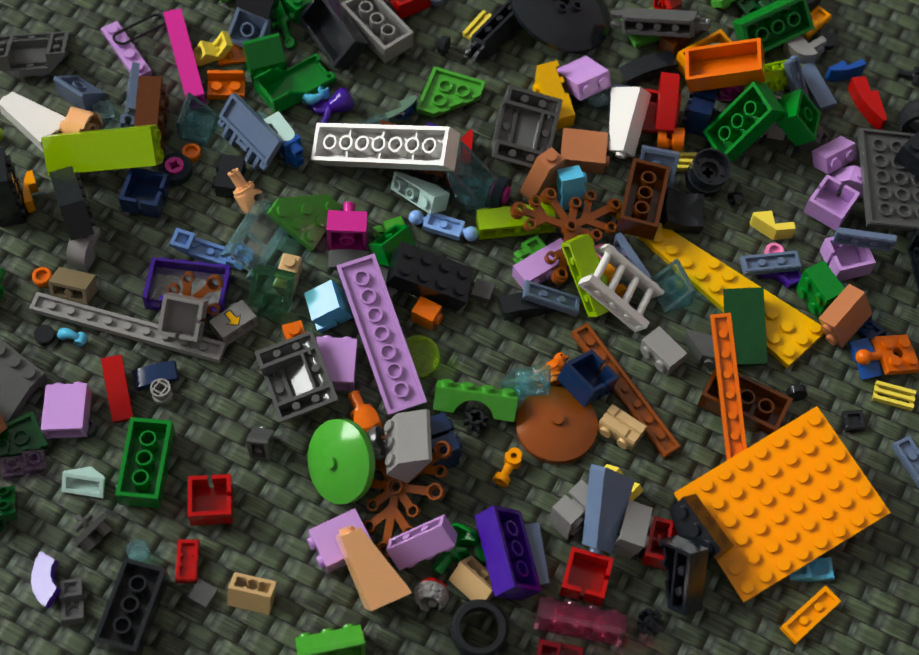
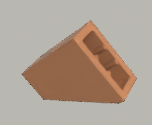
(542, 174)

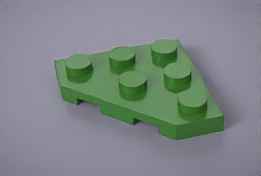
(448, 92)
(304, 216)

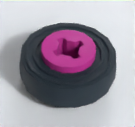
(182, 171)
(500, 192)

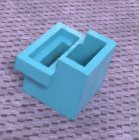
(328, 305)

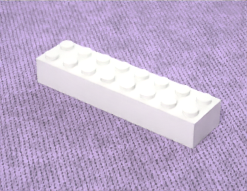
(386, 146)

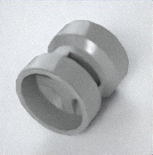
(164, 395)

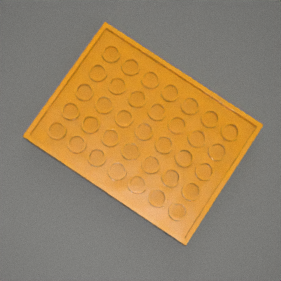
(786, 502)

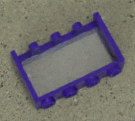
(168, 271)

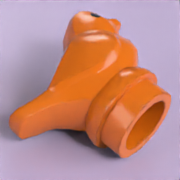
(557, 365)

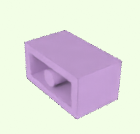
(834, 155)

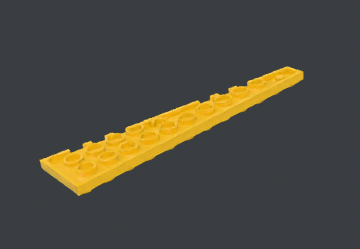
(787, 329)

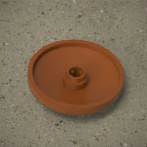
(556, 427)

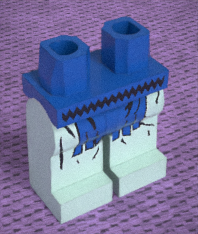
(291, 148)

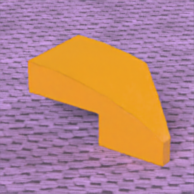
(29, 187)

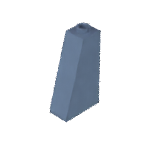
(605, 507)

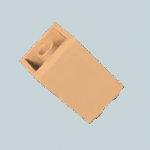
(370, 571)

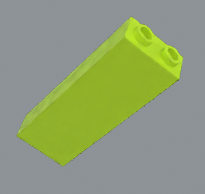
(104, 149)

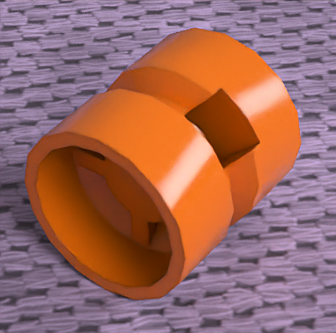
(676, 143)

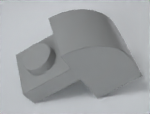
(806, 51)
(81, 252)

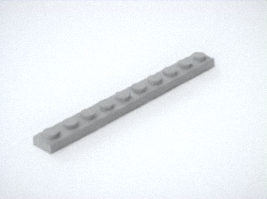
(123, 326)

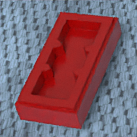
(187, 561)

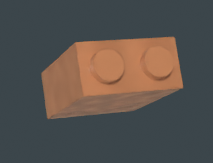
(585, 149)
(845, 315)

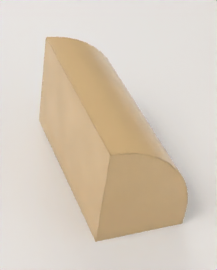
(472, 579)
(251, 593)

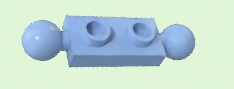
(444, 225)

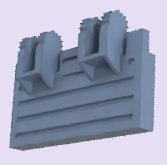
(248, 132)

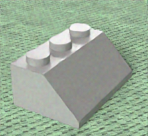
(408, 444)

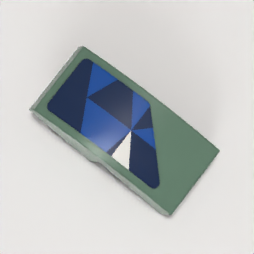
(405, 110)

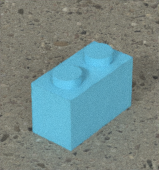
(570, 184)

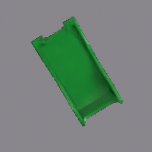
(286, 87)

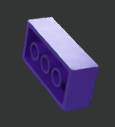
(507, 553)

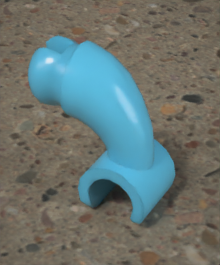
(314, 98)
(79, 338)

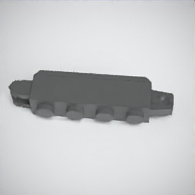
(659, 22)

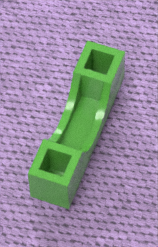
(500, 402)

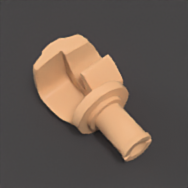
(244, 190)

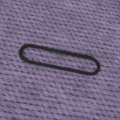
(130, 26)

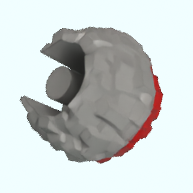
(429, 593)

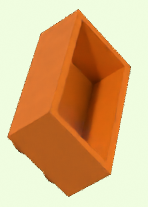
(724, 65)

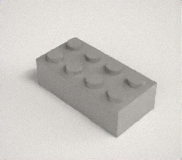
(380, 26)

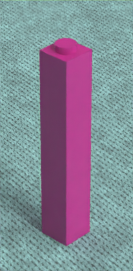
(183, 54)

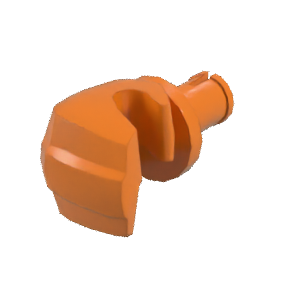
(363, 414)

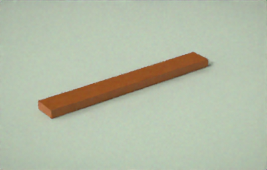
(629, 394)

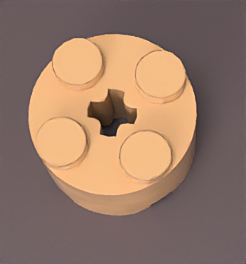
(80, 120)

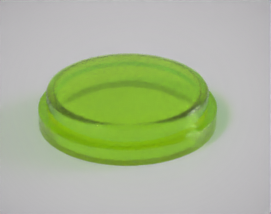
(423, 354)

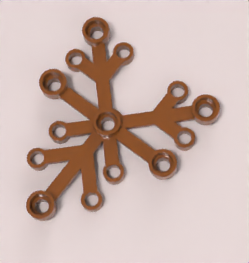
(540, 217)
(392, 511)

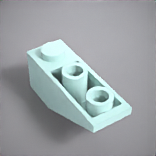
(420, 192)

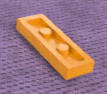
(810, 614)

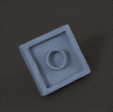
(662, 157)

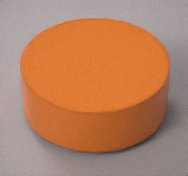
(192, 151)
(41, 276)

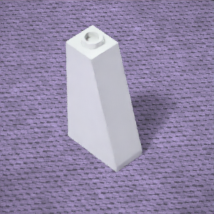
(627, 117)
(30, 118)

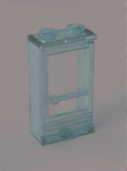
(254, 238)

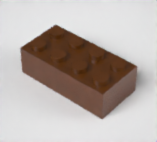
(152, 104)
(643, 199)
(761, 405)

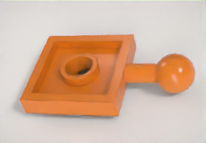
(890, 363)

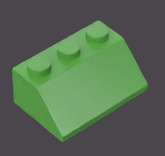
(341, 641)

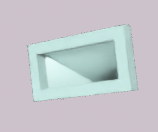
(84, 482)

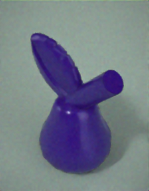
(339, 102)

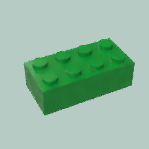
(775, 23)
(744, 120)
(145, 462)

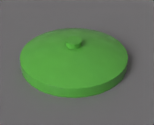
(341, 461)

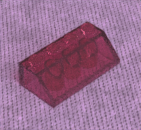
(580, 621)

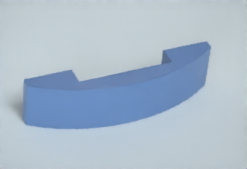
(199, 249)

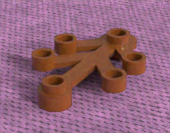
(209, 287)

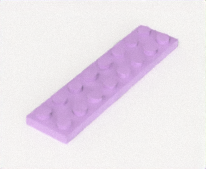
(381, 334)

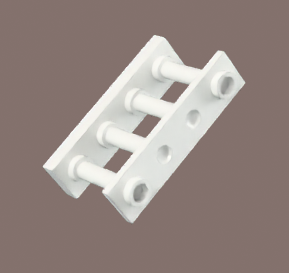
(606, 294)

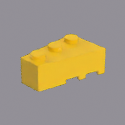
(549, 83)

